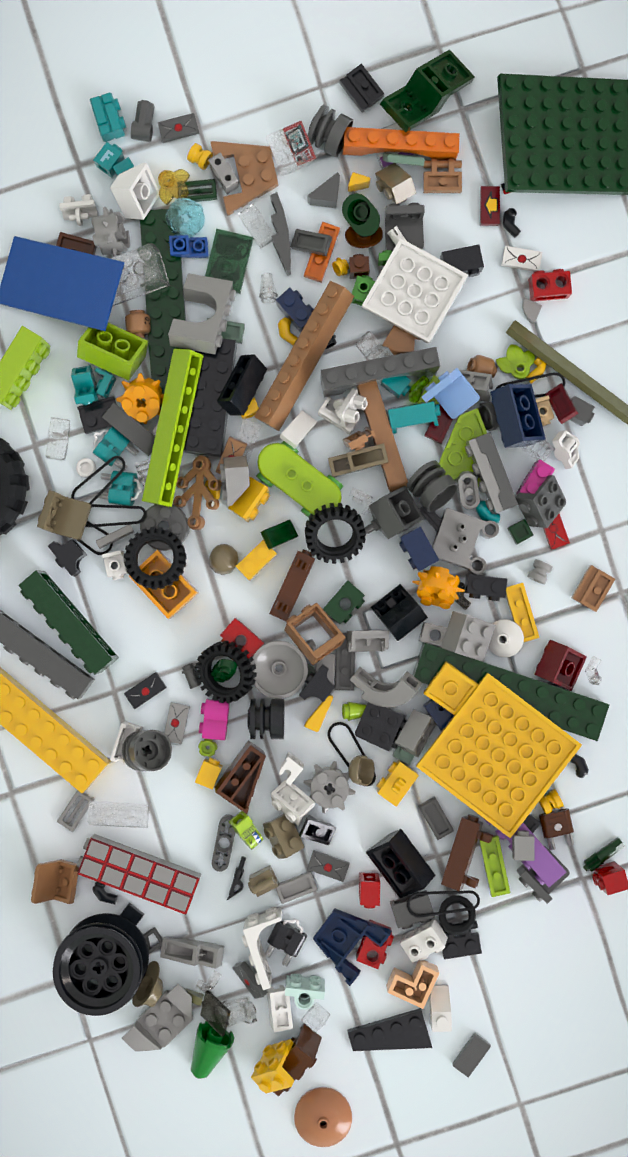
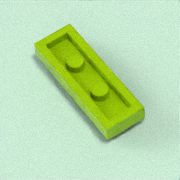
(495, 867)

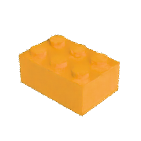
(171, 598)

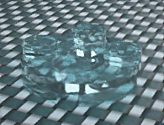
(192, 209)

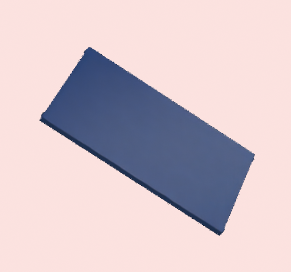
(60, 283)

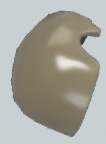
(223, 559)
(361, 770)

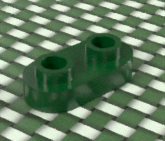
(224, 670)

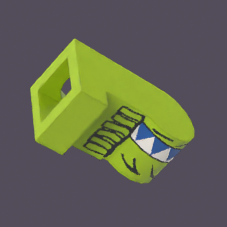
(246, 830)

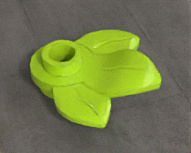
(515, 359)

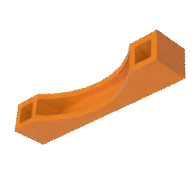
(430, 144)

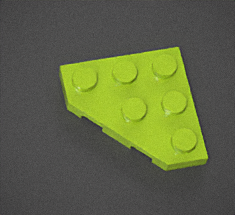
(454, 457)

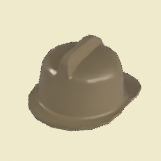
(150, 987)

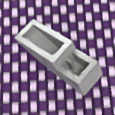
(192, 952)

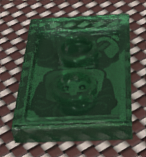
(229, 257)

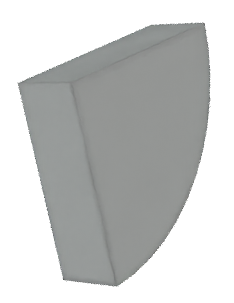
(531, 310)

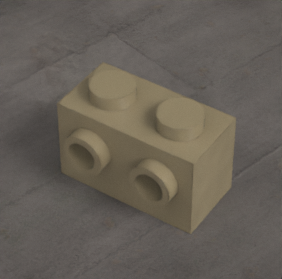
(395, 183)

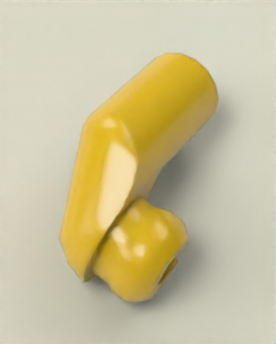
(284, 331)
(539, 370)

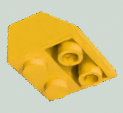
(248, 503)

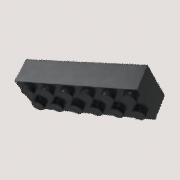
(208, 417)

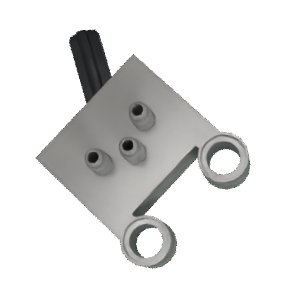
(457, 537)

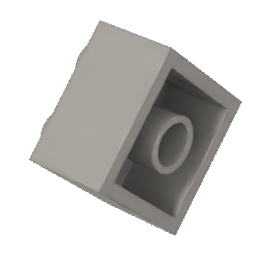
(468, 636)

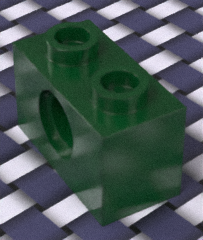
(346, 591)

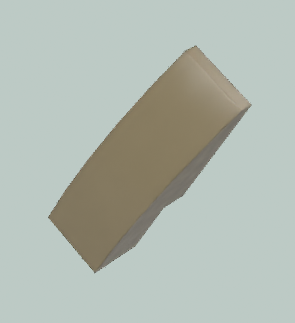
(358, 460)

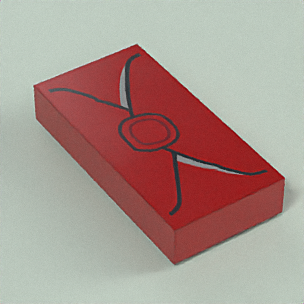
(556, 533)

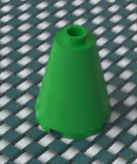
(209, 1049)

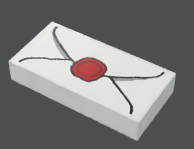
(521, 258)

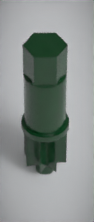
(602, 855)

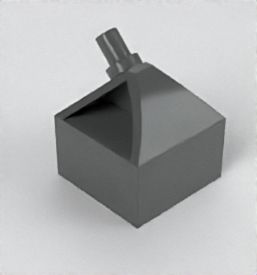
(394, 513)

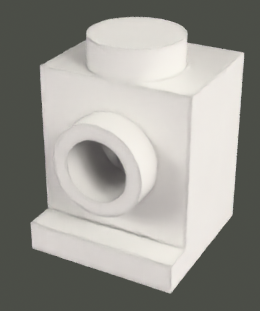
(109, 558)

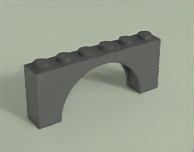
(414, 363)

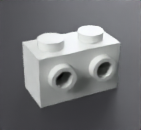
(424, 941)

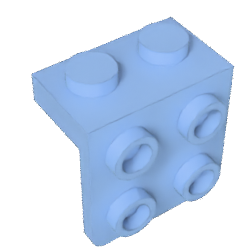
(452, 393)

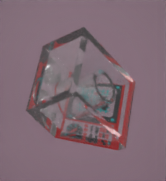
(290, 148)

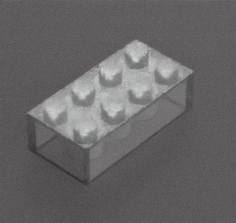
(141, 273)

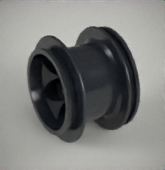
(75, 984)

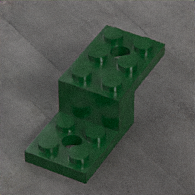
(427, 90)

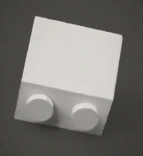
(135, 191)

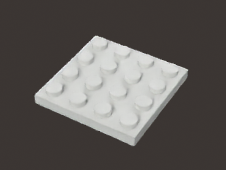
(414, 291)

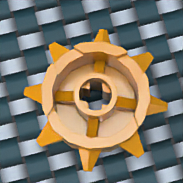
(132, 398)
(438, 587)

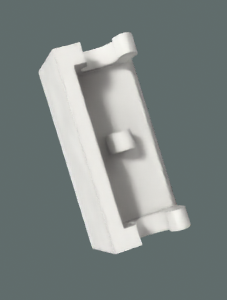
(327, 412)
(125, 730)
(292, 766)
(279, 1009)

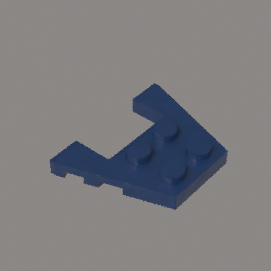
(341, 934)

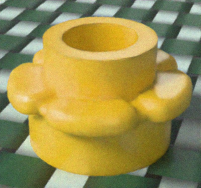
(340, 266)

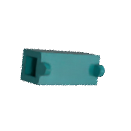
(414, 414)

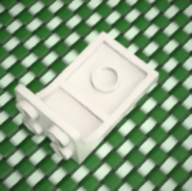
(252, 927)

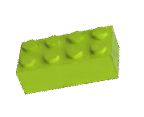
(20, 364)

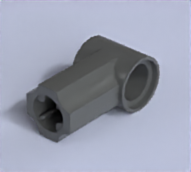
(142, 126)

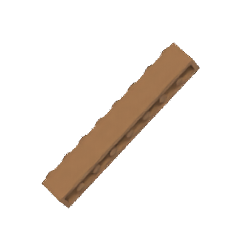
(304, 355)

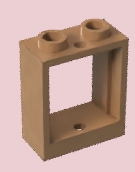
(328, 625)

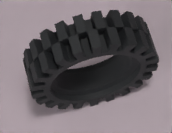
(335, 513)
(142, 539)
(244, 664)

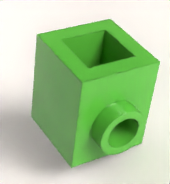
(361, 289)

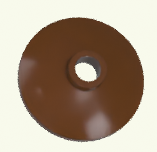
(358, 241)

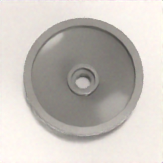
(284, 682)

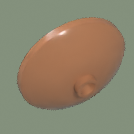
(327, 1106)

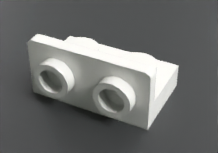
(291, 802)

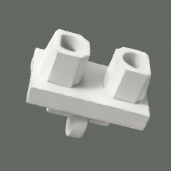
(78, 210)
(347, 407)

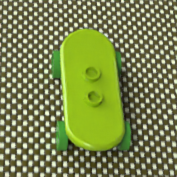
(297, 478)

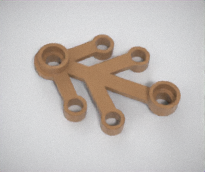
(198, 489)

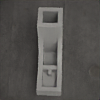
(383, 693)

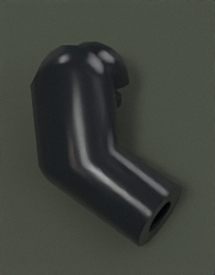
(580, 763)
(102, 895)

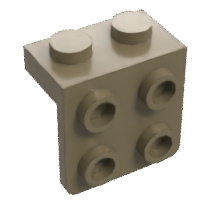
(64, 515)

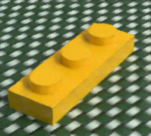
(521, 611)

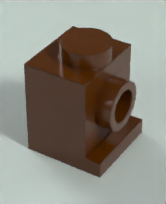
(358, 266)

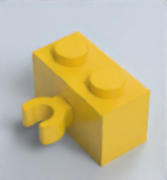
(396, 782)

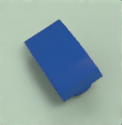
(188, 247)

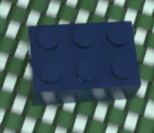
(517, 415)

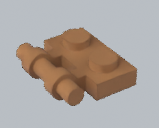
(442, 181)

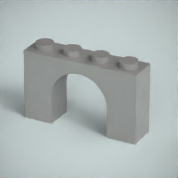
(204, 335)

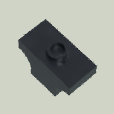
(68, 555)
(317, 685)

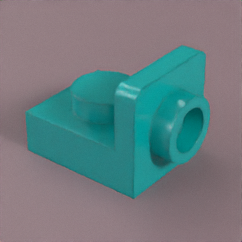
(106, 384)

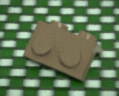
(283, 837)

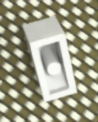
(440, 1009)

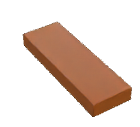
(318, 263)

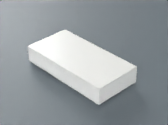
(298, 429)

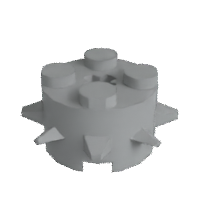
(110, 233)
(339, 782)

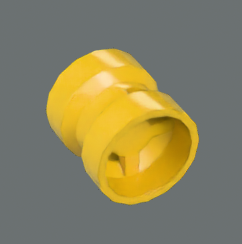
(199, 156)
(551, 801)

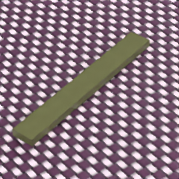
(569, 370)

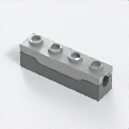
(491, 473)

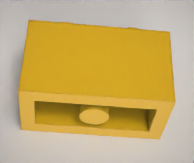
(256, 560)

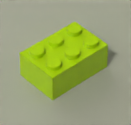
(113, 350)

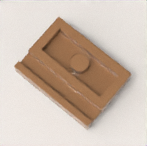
(358, 439)
(593, 588)

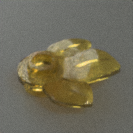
(174, 187)

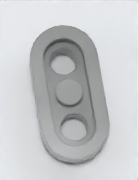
(467, 489)

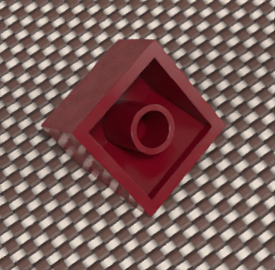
(560, 665)

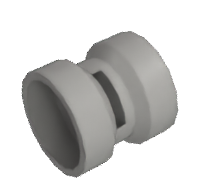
(539, 573)

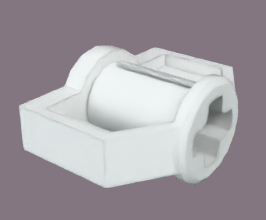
(568, 450)

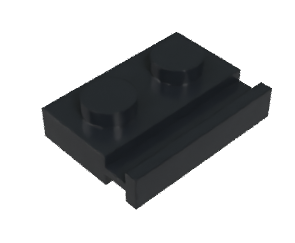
(361, 88)
(91, 415)

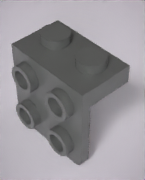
(409, 222)
(544, 505)
(540, 891)

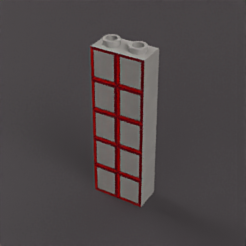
(138, 873)

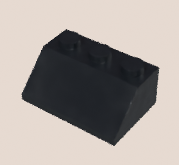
(401, 864)

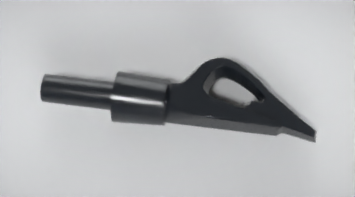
(237, 879)

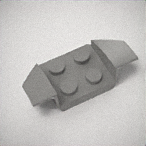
(161, 1023)

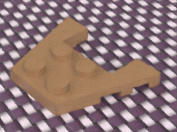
(254, 170)

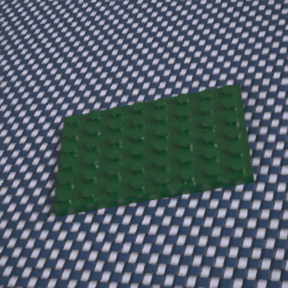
(564, 134)

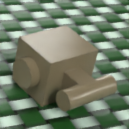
(263, 881)

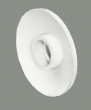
(513, 635)

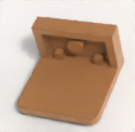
(55, 882)

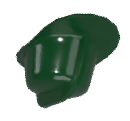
(361, 214)

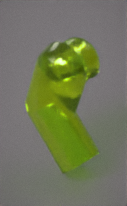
(416, 389)

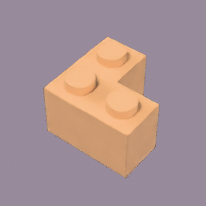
(414, 987)

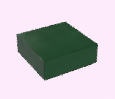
(520, 531)

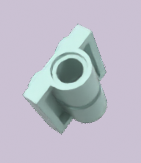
(305, 989)

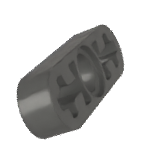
(226, 858)

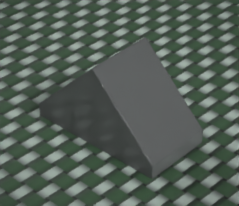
(326, 194)

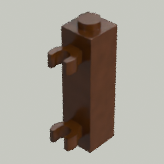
(292, 585)
(462, 853)

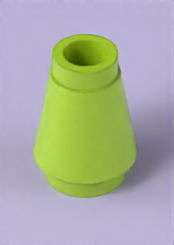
(353, 710)

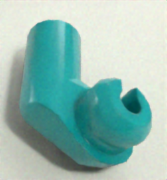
(485, 514)

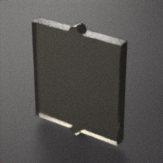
(215, 1013)

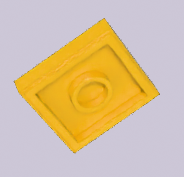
(450, 688)

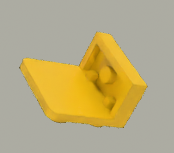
(269, 1072)

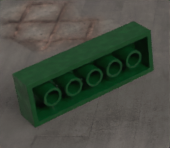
(68, 621)

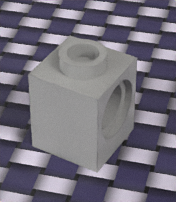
(425, 634)
(523, 846)

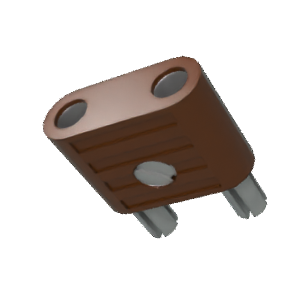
(557, 824)

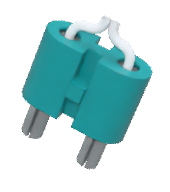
(112, 445)
(122, 488)

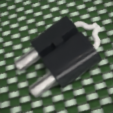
(287, 939)

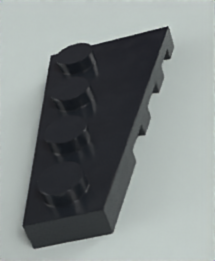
(392, 1033)

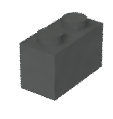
(419, 905)

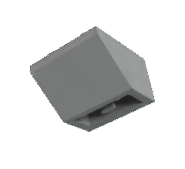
(236, 477)

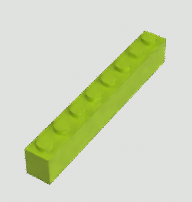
(172, 427)

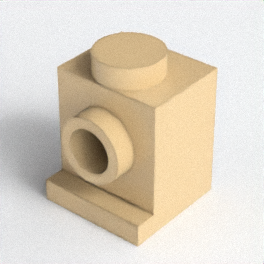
(544, 403)

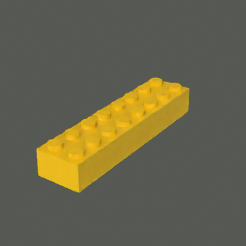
(48, 735)

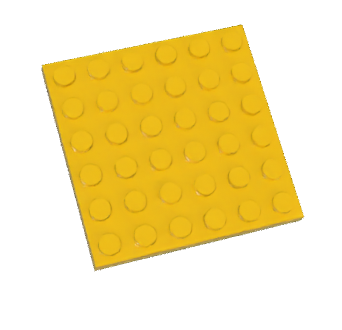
(498, 755)

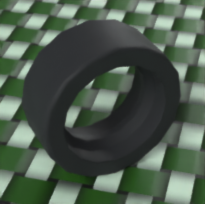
(457, 899)

